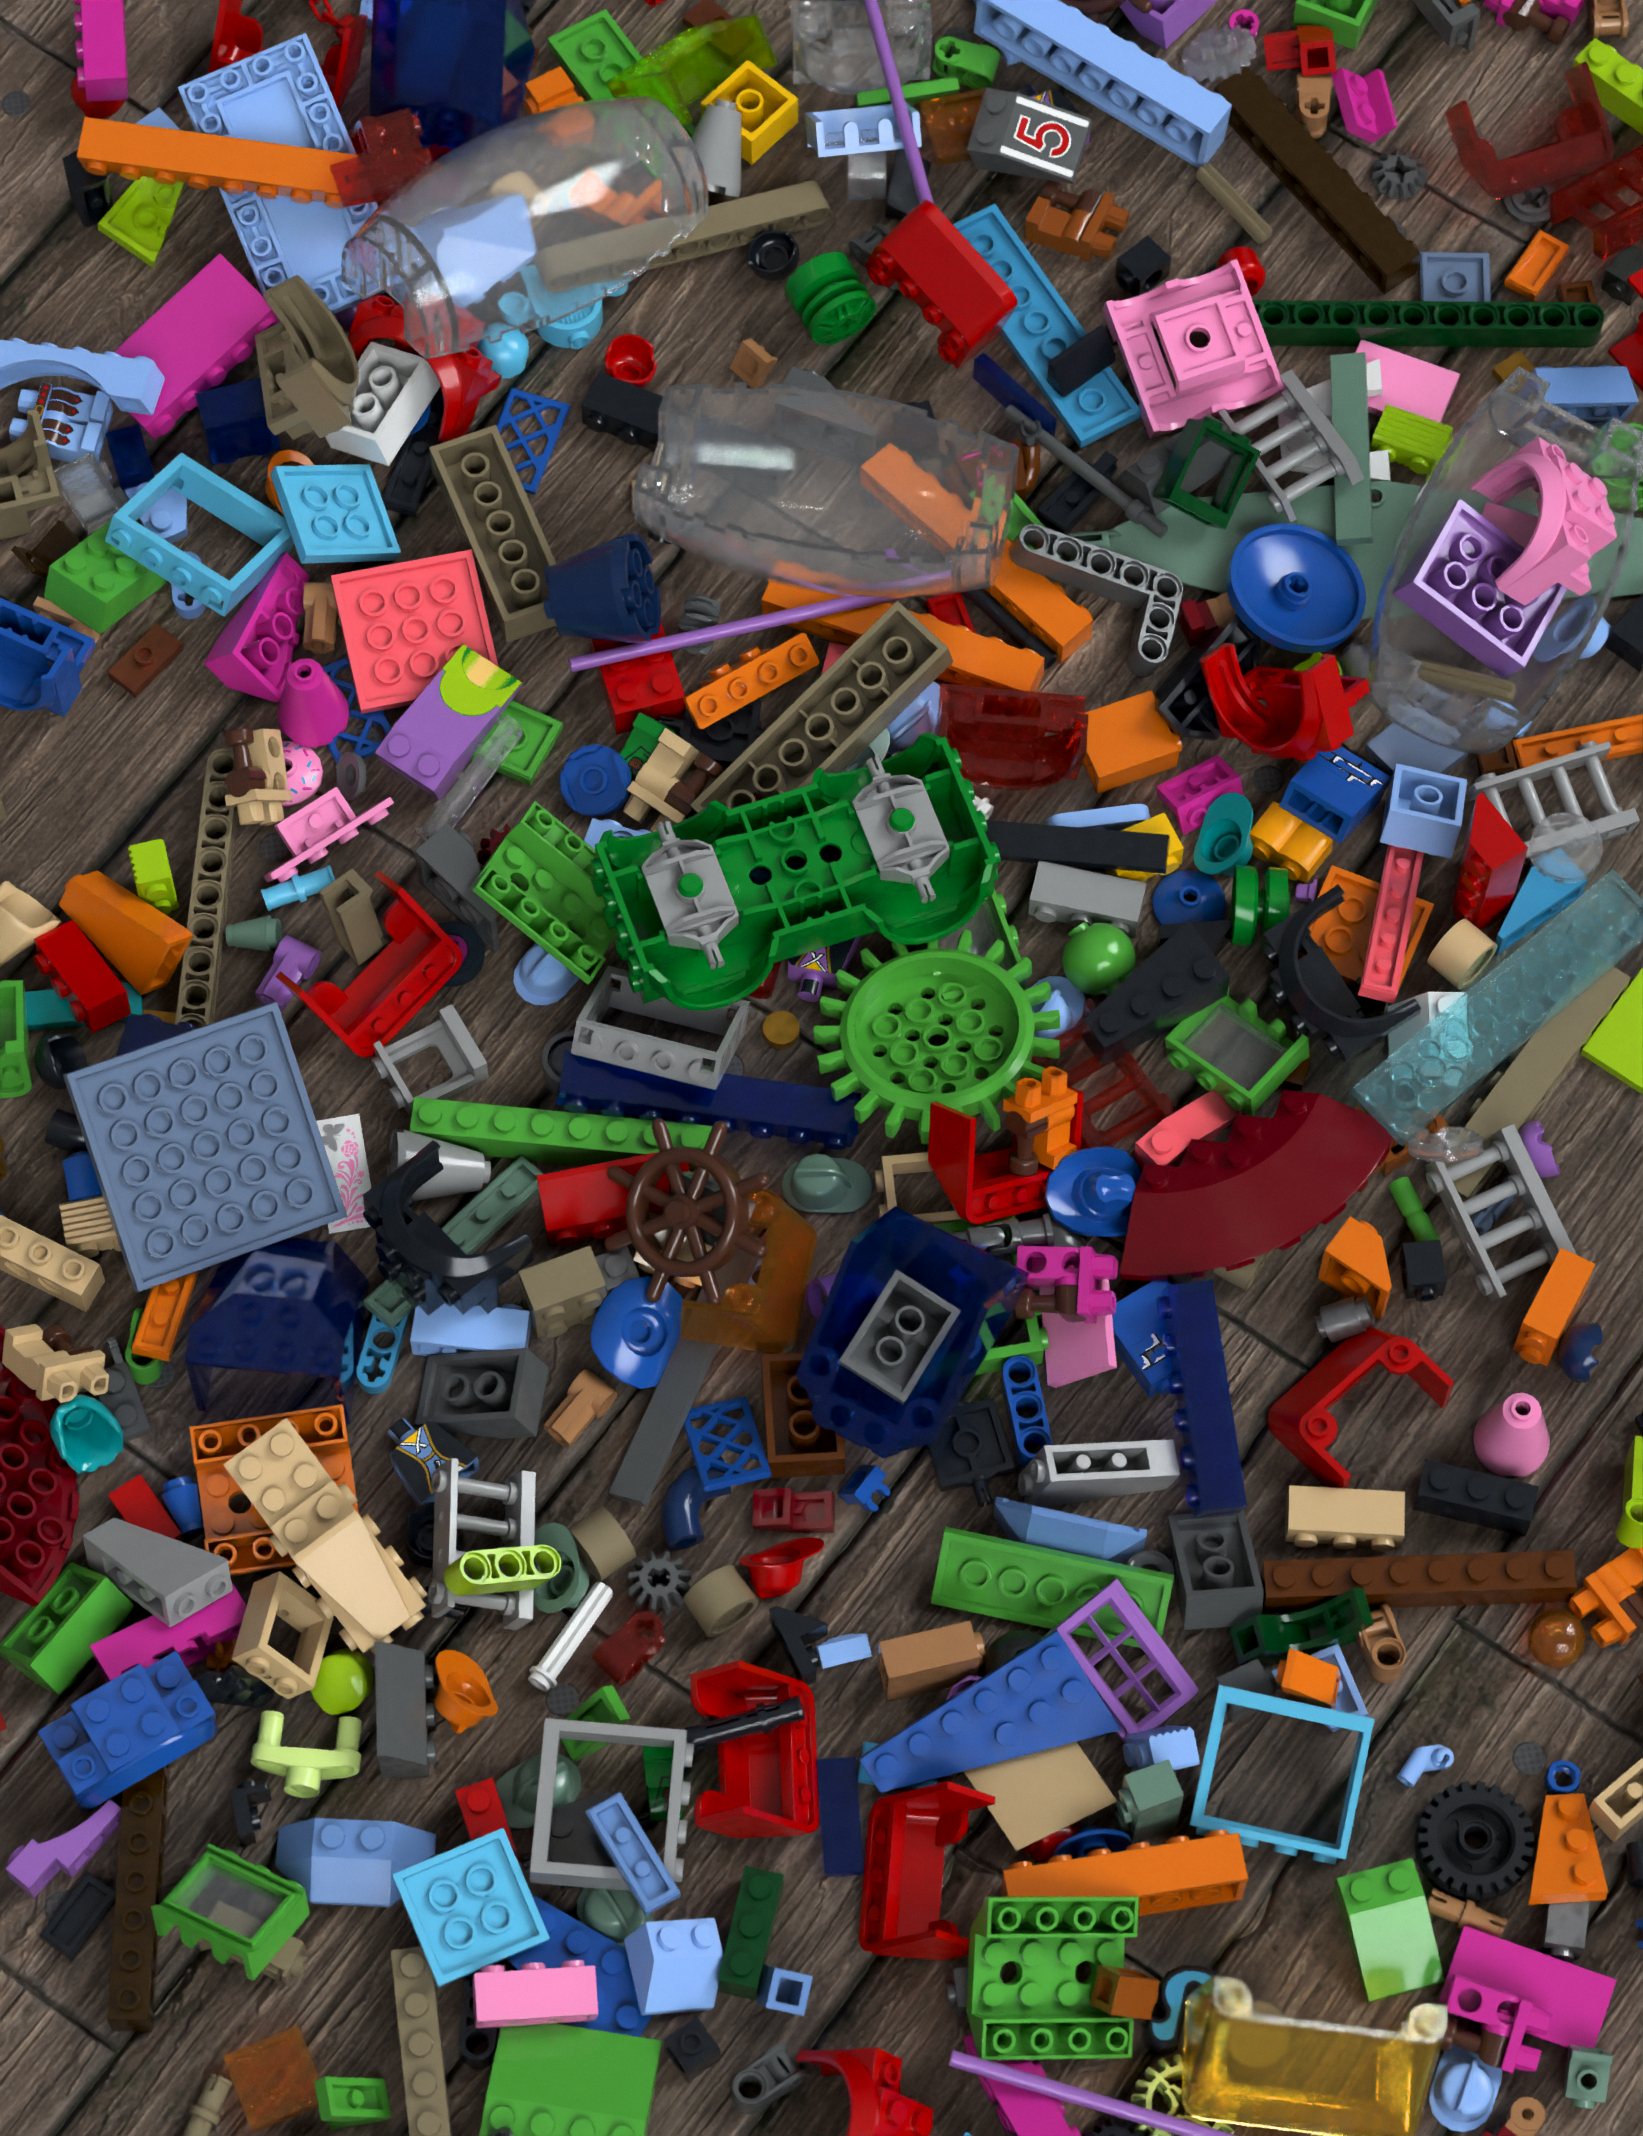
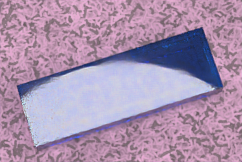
(1009, 392)
(840, 1817)

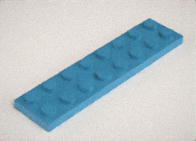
(1044, 328)

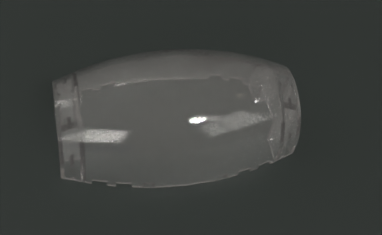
(530, 221)
(1494, 432)
(828, 490)

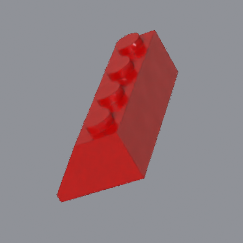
(1488, 867)
(587, 1203)

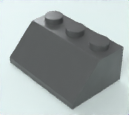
(1143, 476)
(403, 1711)

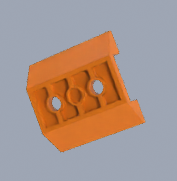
(245, 1536)

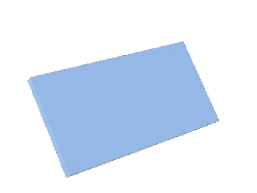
(283, 101)

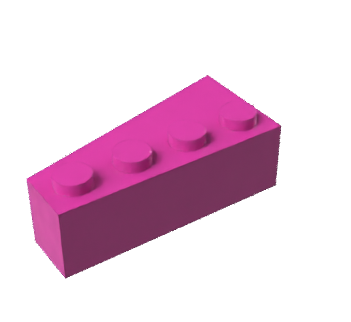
(102, 49)
(153, 1640)
(1021, 2109)

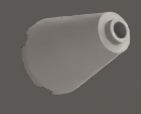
(719, 147)
(462, 1172)

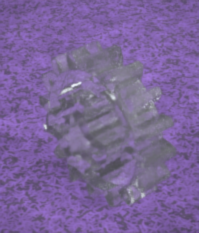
(1219, 53)

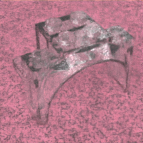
(850, 57)

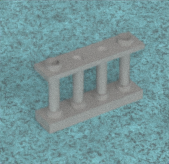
(1325, 440)
(1613, 820)
(1522, 1182)
(515, 1531)

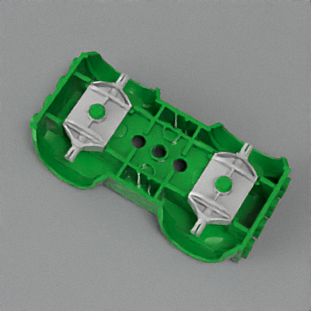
(710, 935)

